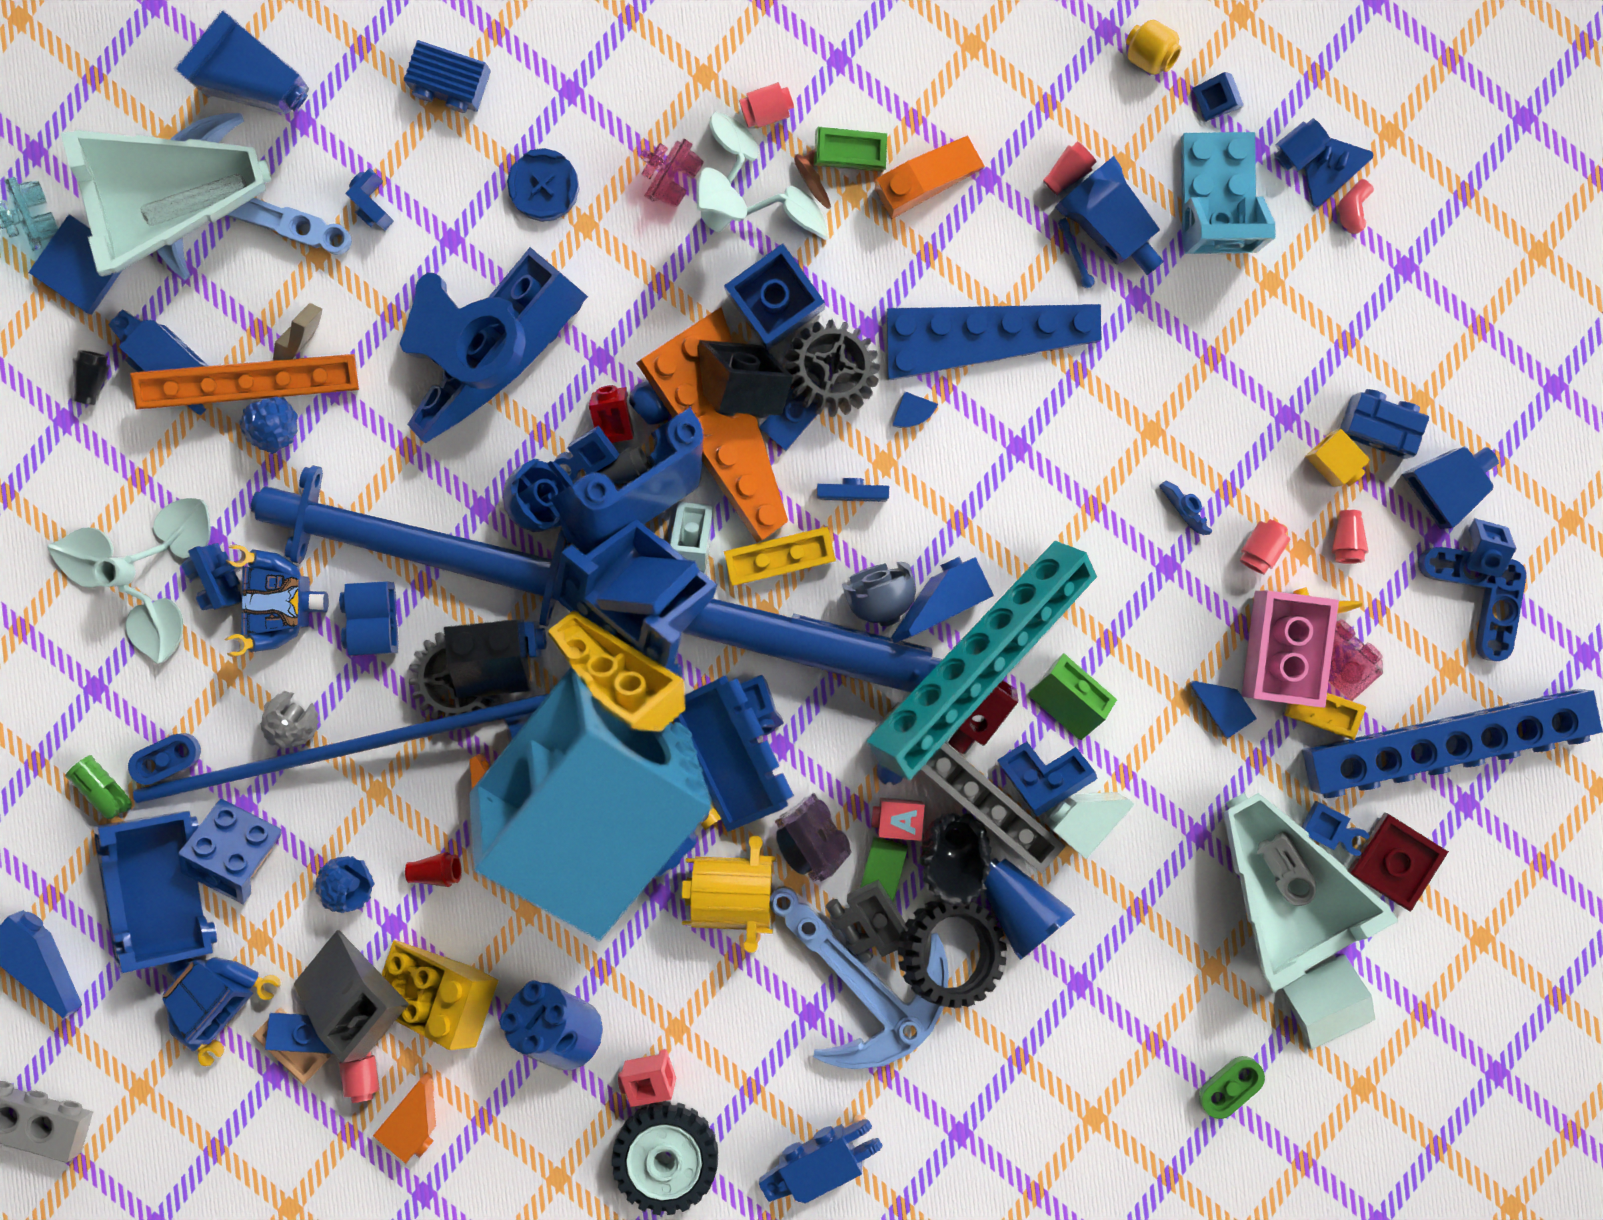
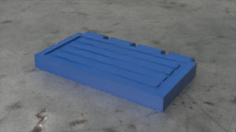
(731, 758)

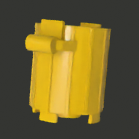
(731, 893)

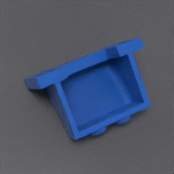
(241, 69)
(586, 577)

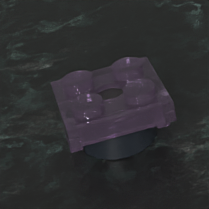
(811, 839)

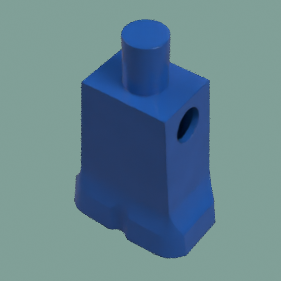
(1113, 216)

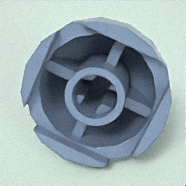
(881, 593)

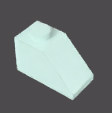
(693, 532)

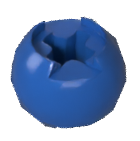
(648, 404)

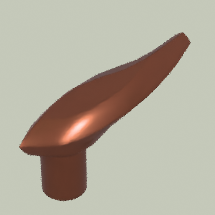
(811, 177)

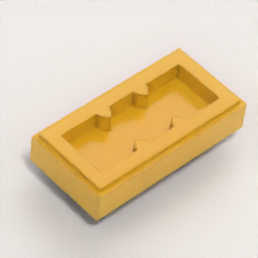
(1338, 716)

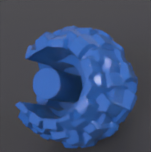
(269, 424)
(344, 884)

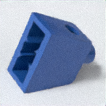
(1452, 483)

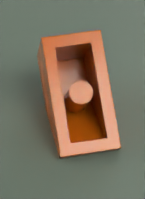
(411, 1122)

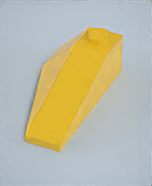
(619, 675)

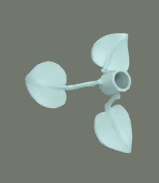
(721, 202)
(88, 562)

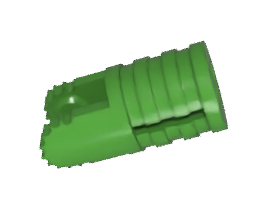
(98, 787)

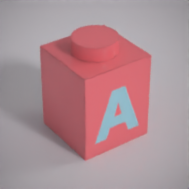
(898, 819)

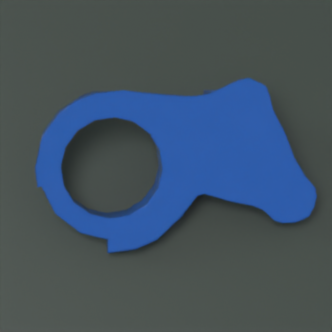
(444, 332)

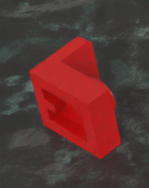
(611, 413)

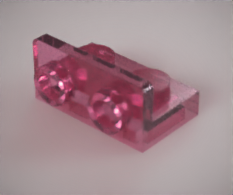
(1352, 662)

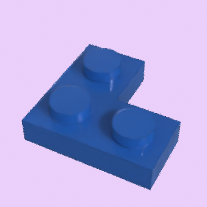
(1049, 784)

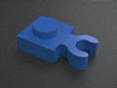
(588, 452)
(1330, 828)

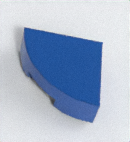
(913, 411)

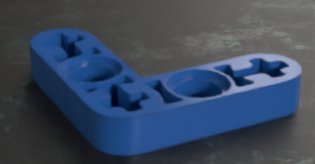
(1495, 590)

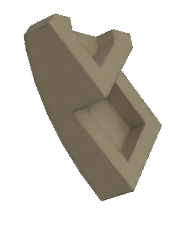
(299, 333)

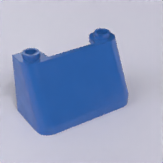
(598, 510)
(148, 901)

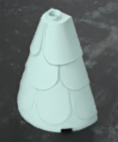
(128, 171)
(1291, 935)

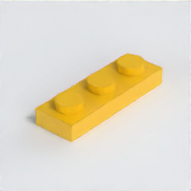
(779, 556)

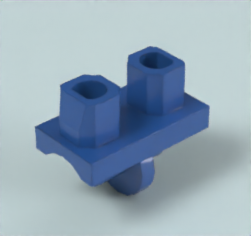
(216, 576)

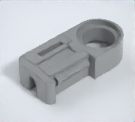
(1287, 866)

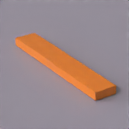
(244, 381)

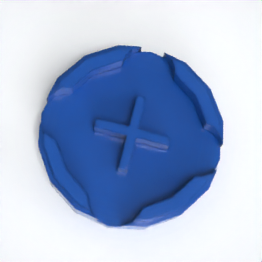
(543, 185)

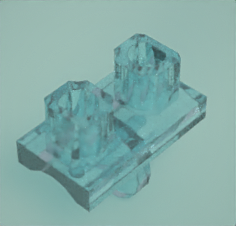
(23, 197)

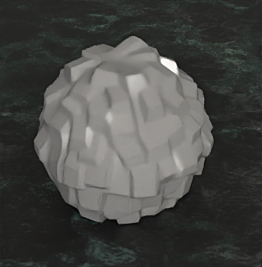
(287, 722)

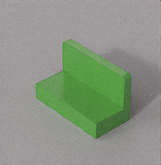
(1073, 697)

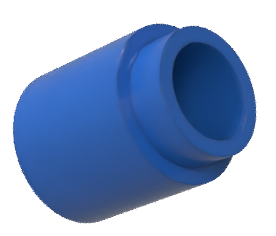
(1301, 145)

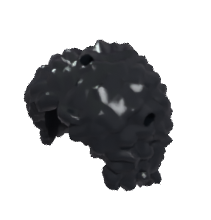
(956, 860)

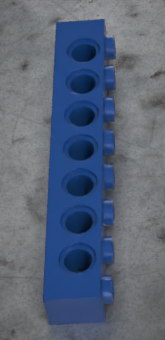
(1578, 721)

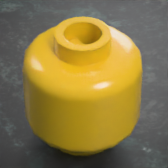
(1153, 47)

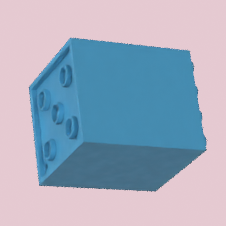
(585, 808)

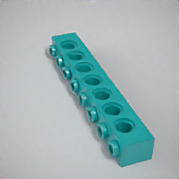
(981, 660)

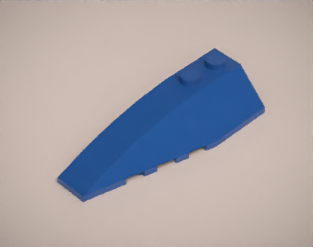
(541, 304)

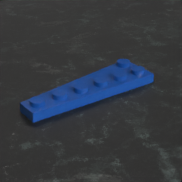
(957, 337)

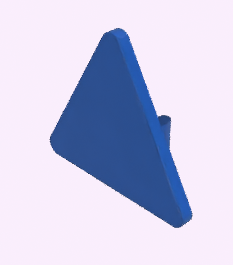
(1334, 168)

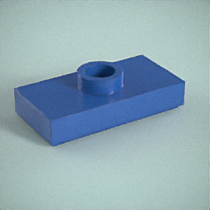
(792, 423)
(853, 490)
(293, 1034)

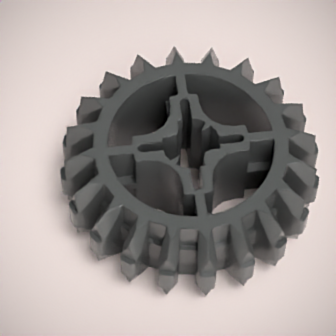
(844, 370)
(427, 680)

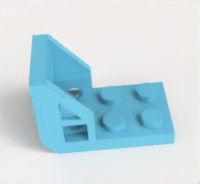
(1220, 195)

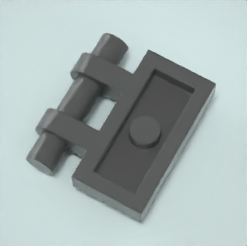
(877, 916)

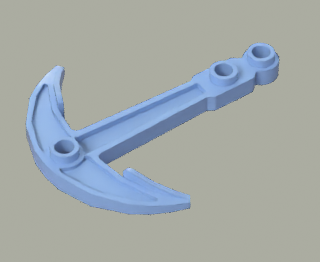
(255, 211)
(890, 1010)

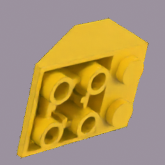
(443, 995)

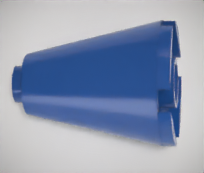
(1023, 907)

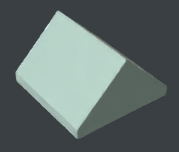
(1329, 1001)

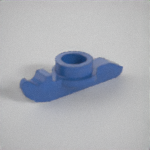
(1187, 506)

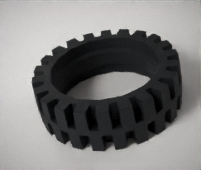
(987, 965)

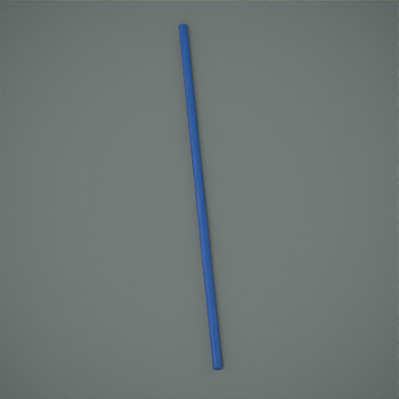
(344, 748)

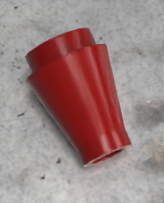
(435, 870)

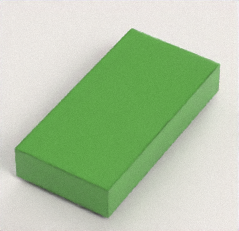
(850, 149)

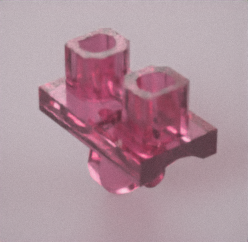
(680, 159)

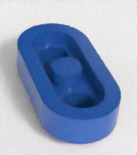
(166, 758)

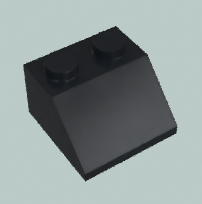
(743, 379)
(488, 658)

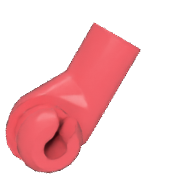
(1351, 207)

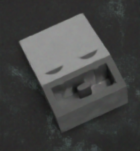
(347, 999)

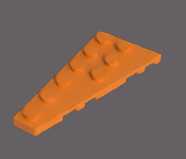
(731, 444)

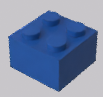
(775, 297)

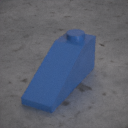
(944, 596)
(35, 961)

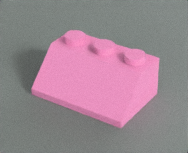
(1290, 648)

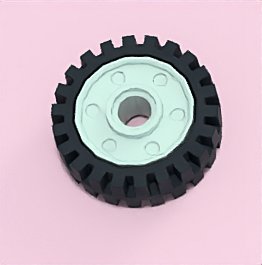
(660, 1184)

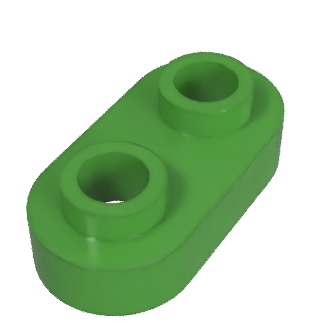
(1234, 1090)

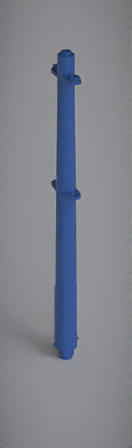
(792, 638)

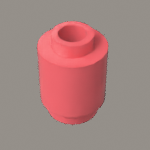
(766, 105)
(1265, 546)
(359, 1078)

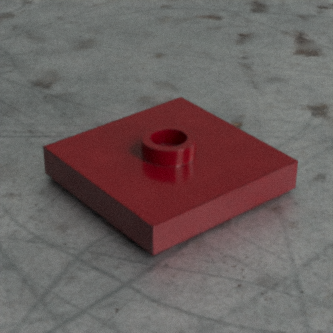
(1397, 861)

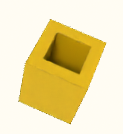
(1338, 459)

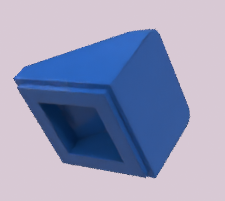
(1218, 96)

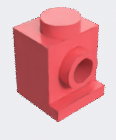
(648, 1079)

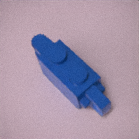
(153, 347)
(820, 1163)

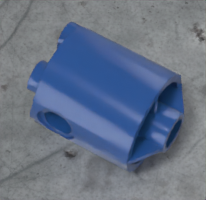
(552, 1026)

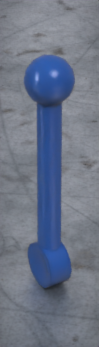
(1087, 280)

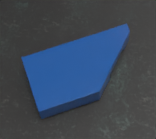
(1224, 706)

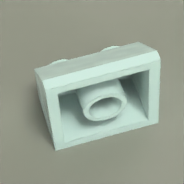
(1087, 819)

